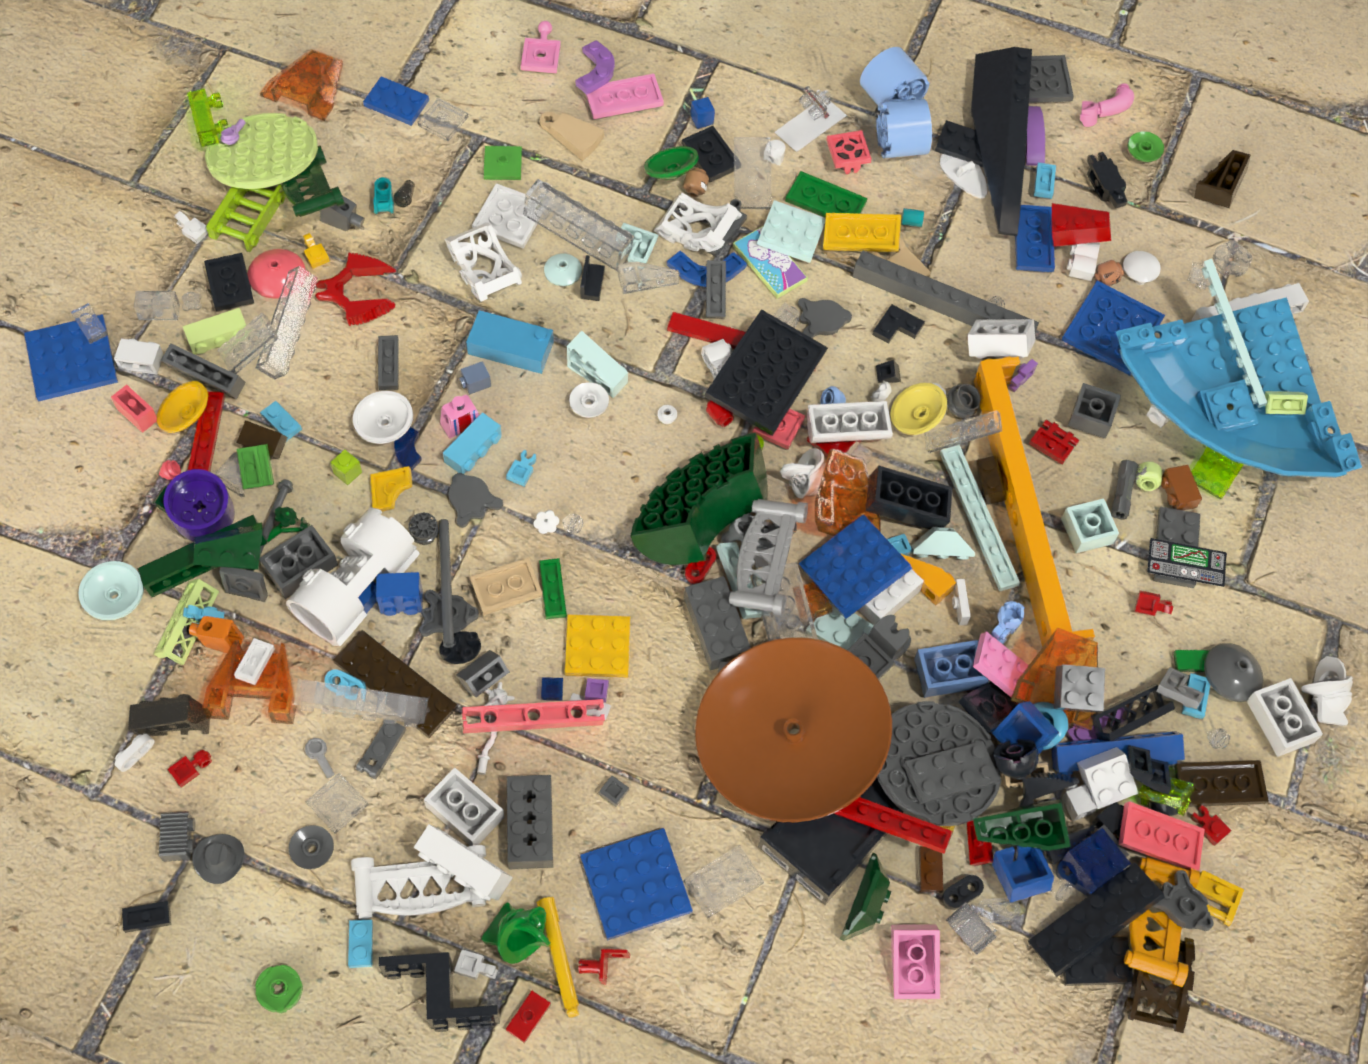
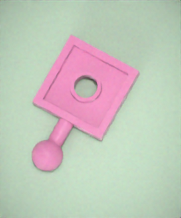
(549, 48)

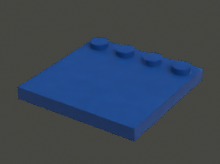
(1099, 319)

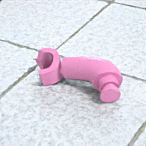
(1119, 103)

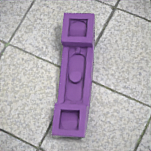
(1035, 137)

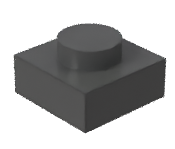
(614, 791)

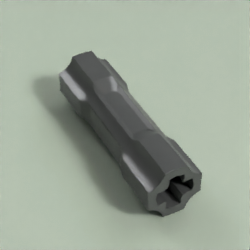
(1122, 501)

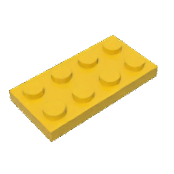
(862, 232)

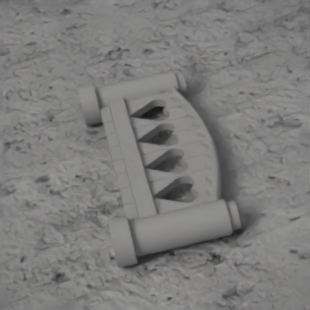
(767, 595)

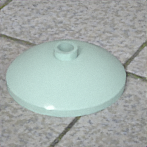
(109, 580)

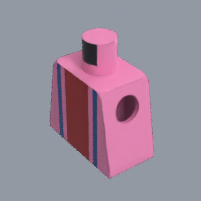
(457, 415)

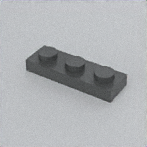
(715, 289)
(388, 362)

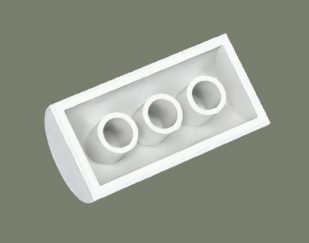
(848, 422)

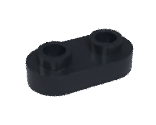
(962, 893)

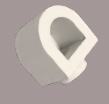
(777, 152)

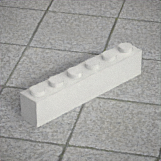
(1294, 293)

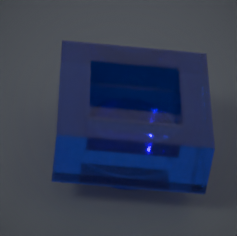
(552, 689)

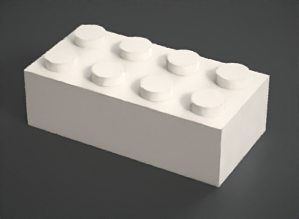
(459, 860)

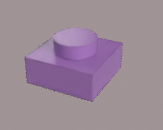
(596, 689)

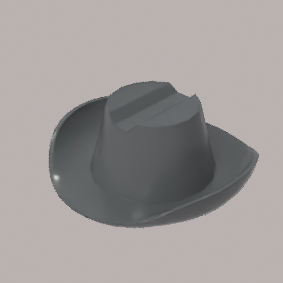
(218, 858)

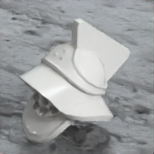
(806, 474)
(1334, 694)

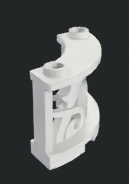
(710, 238)
(495, 280)

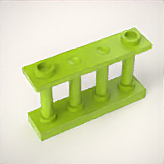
(227, 209)

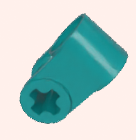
(383, 199)

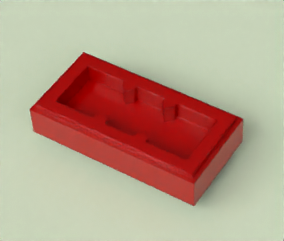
(528, 1016)

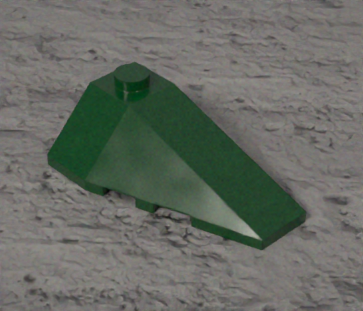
(1032, 826)

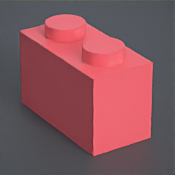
(134, 408)

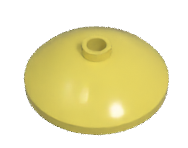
(918, 408)

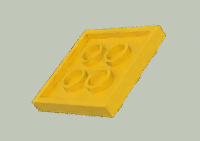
(597, 646)

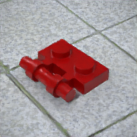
(1052, 445)

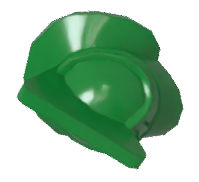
(517, 932)

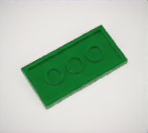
(823, 197)

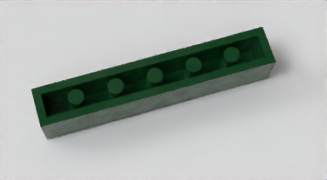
(178, 565)

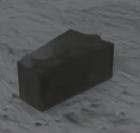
(168, 715)

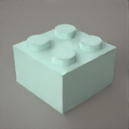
(1090, 525)

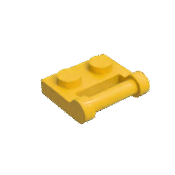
(1221, 893)

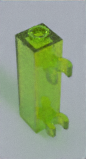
(203, 118)

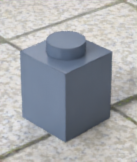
(475, 378)

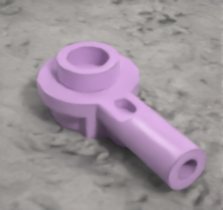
(230, 135)

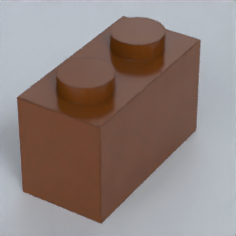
(1181, 488)

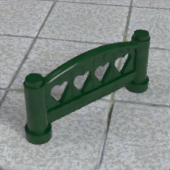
(322, 197)

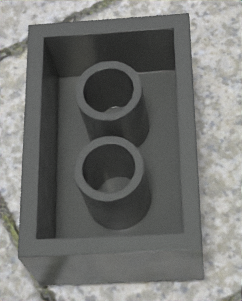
(296, 556)

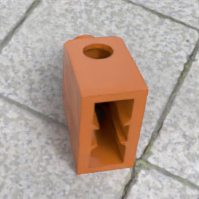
(216, 633)

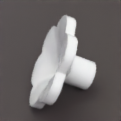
(546, 521)

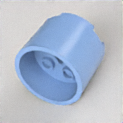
(893, 77)
(904, 128)

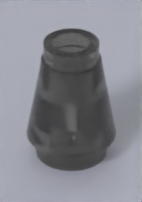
(404, 194)

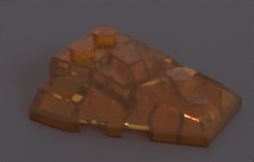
(309, 81)
(842, 493)

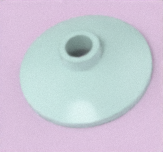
(563, 275)

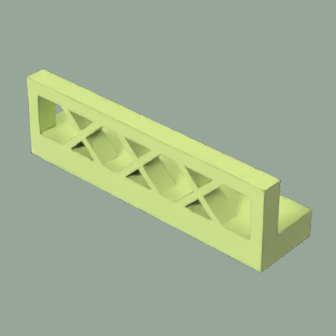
(177, 622)

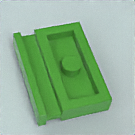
(255, 466)

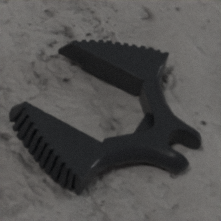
(1041, 784)

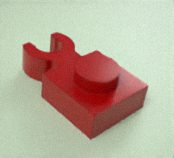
(1214, 827)

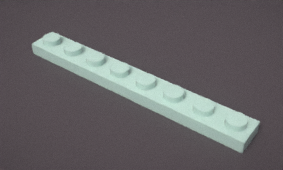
(1236, 341)
(979, 518)

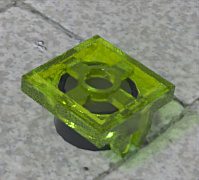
(1172, 804)

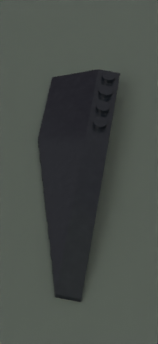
(1001, 125)

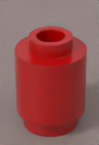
(719, 414)

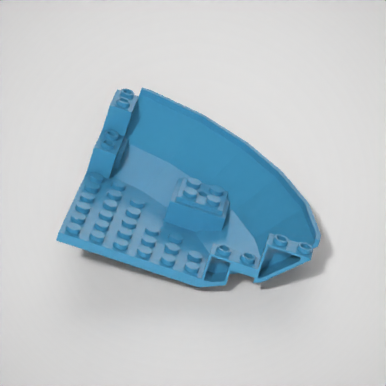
(1195, 375)

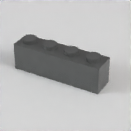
(203, 371)

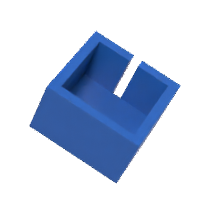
(399, 593)
(1026, 723)
(1024, 876)

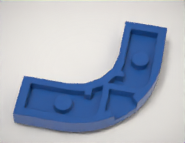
(696, 273)

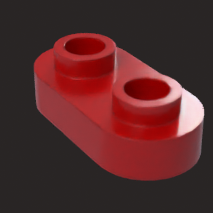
(700, 567)

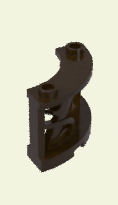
(1178, 1008)

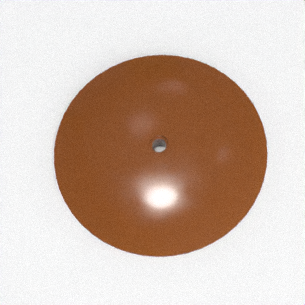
(787, 687)

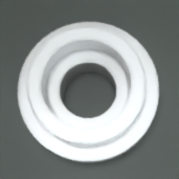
(667, 419)

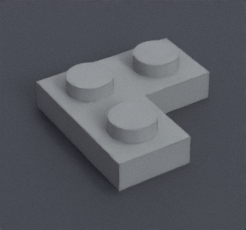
(1174, 687)

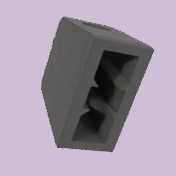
(342, 216)

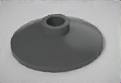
(306, 838)

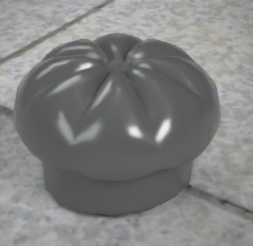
(963, 400)

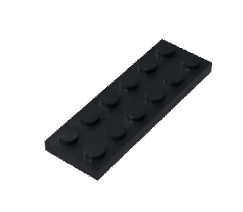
(1096, 919)

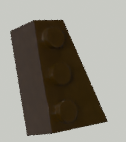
(1224, 181)

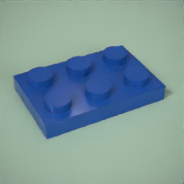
(396, 101)

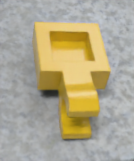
(315, 254)

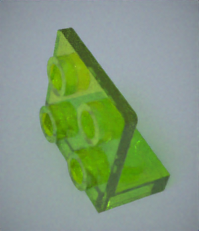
(1215, 472)

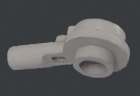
(316, 749)

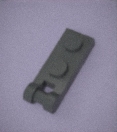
(381, 749)

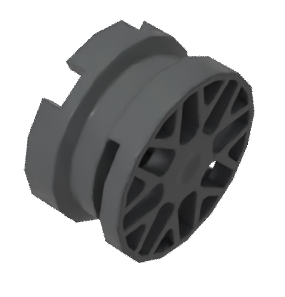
(423, 528)

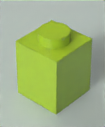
(346, 467)

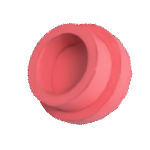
(169, 470)

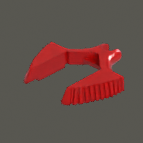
(356, 311)

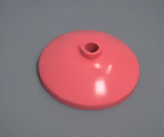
(268, 279)

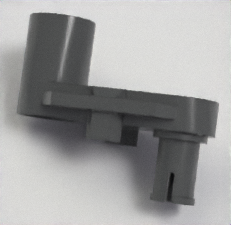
(739, 528)

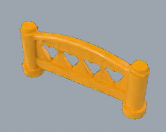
(1161, 961)

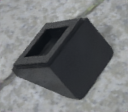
(888, 372)

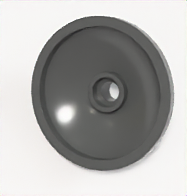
(1233, 672)

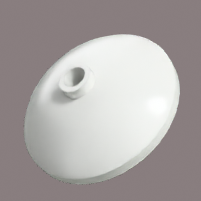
(378, 410)

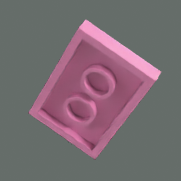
(998, 663)

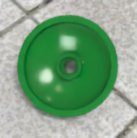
(671, 162)

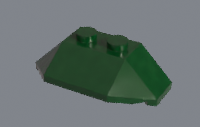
(868, 900)

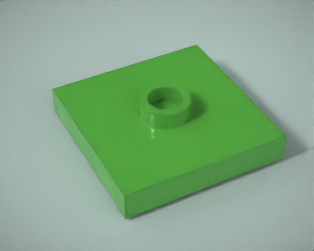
(502, 162)

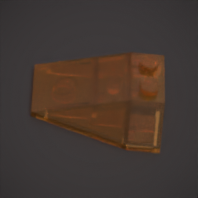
(1038, 679)

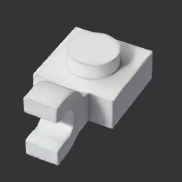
(192, 229)
(472, 964)

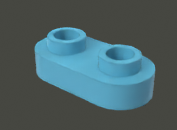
(345, 679)

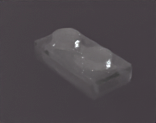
(89, 323)

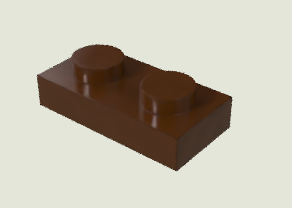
(930, 870)

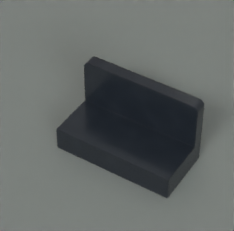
(592, 280)

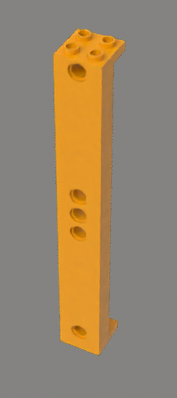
(1022, 502)

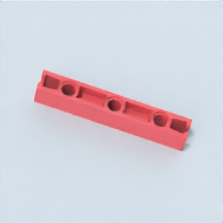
(515, 716)

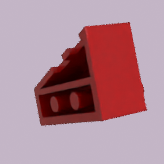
(1079, 225)

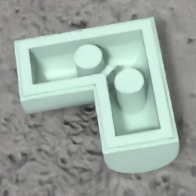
(642, 245)

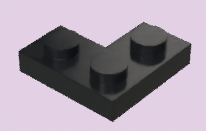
(897, 320)

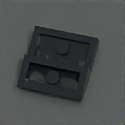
(1148, 770)

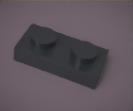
(146, 916)

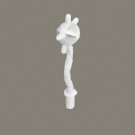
(495, 697)

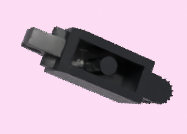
(1107, 180)

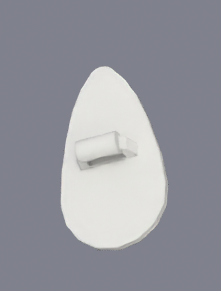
(966, 176)

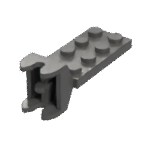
(882, 645)

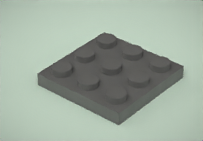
(1050, 80)

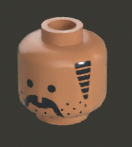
(1109, 272)

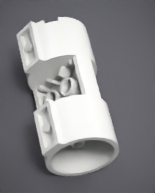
(330, 601)

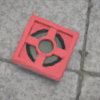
(849, 150)

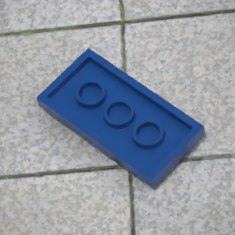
(1035, 240)

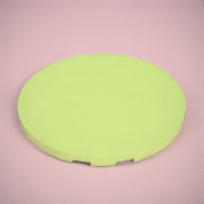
(267, 153)

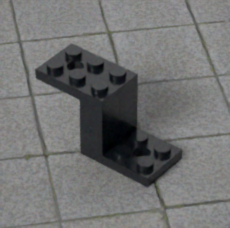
(439, 991)

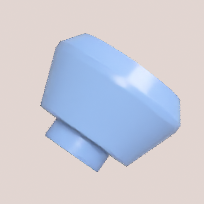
(832, 395)

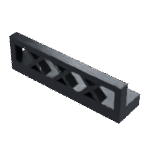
(1134, 720)

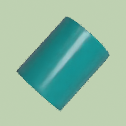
(912, 217)

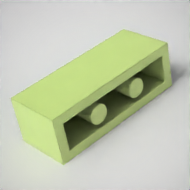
(213, 331)

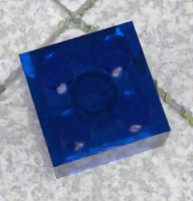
(1096, 861)

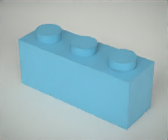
(472, 444)

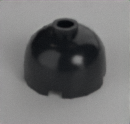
(1016, 759)

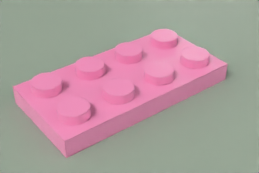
(625, 96)

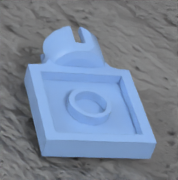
(1009, 618)

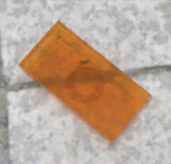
(817, 601)

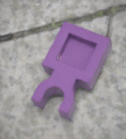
(1025, 372)

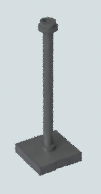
(246, 581)

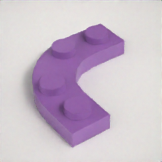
(602, 72)

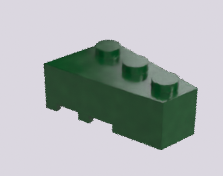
(230, 548)

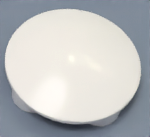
(1141, 267)

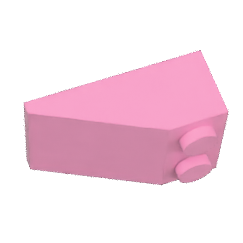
(916, 961)

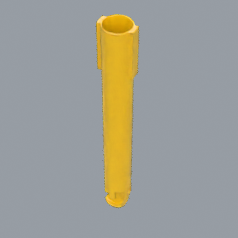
(559, 956)

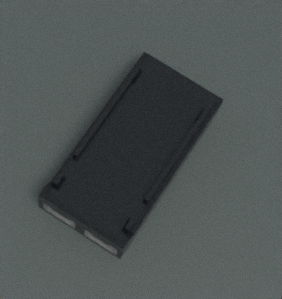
(826, 849)

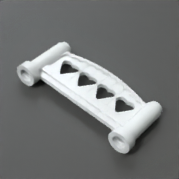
(371, 879)

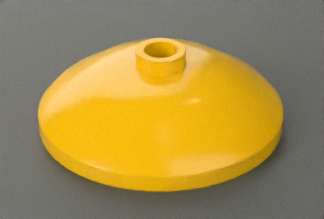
(182, 407)

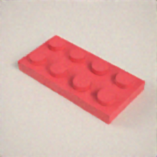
(1161, 836)

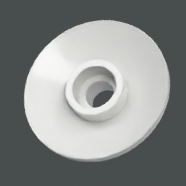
(589, 393)

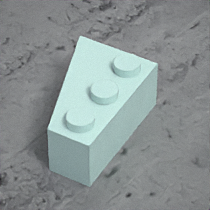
(595, 364)

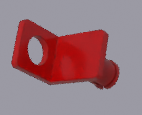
(601, 966)

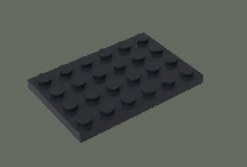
(766, 372)

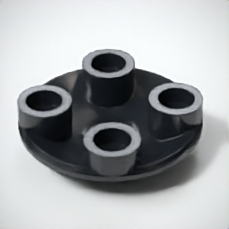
(465, 648)

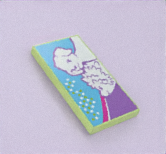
(772, 267)

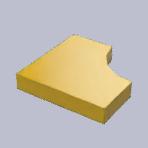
(388, 485)

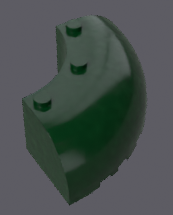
(701, 502)

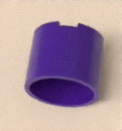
(188, 494)

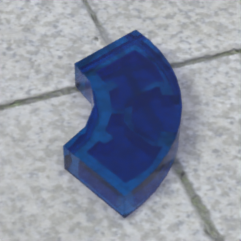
(405, 449)

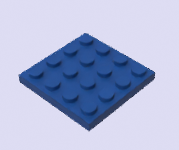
(66, 362)
(855, 566)
(636, 884)

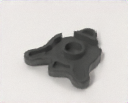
(822, 317)
(470, 497)
(462, 614)
(1185, 904)

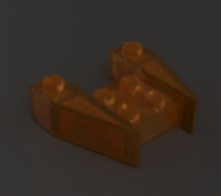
(273, 684)

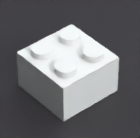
(1107, 777)

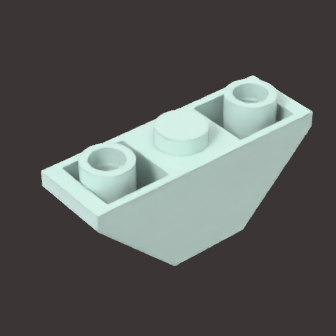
(942, 543)

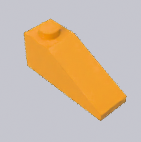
(936, 581)

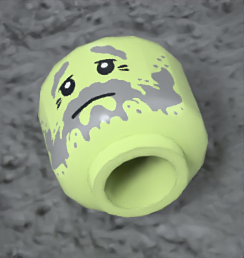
(1148, 476)

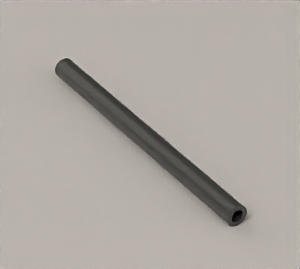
(446, 587)

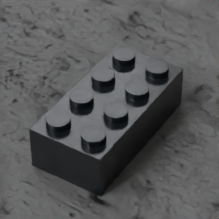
(908, 498)

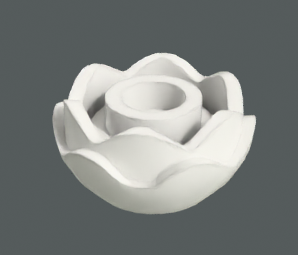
(882, 392)

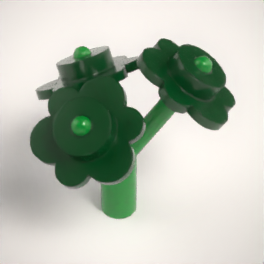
(286, 516)

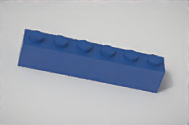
(1162, 747)

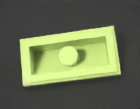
(1285, 402)

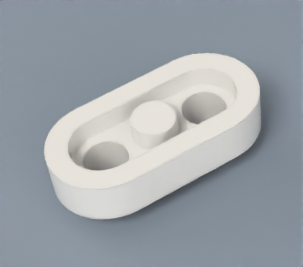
(127, 758)

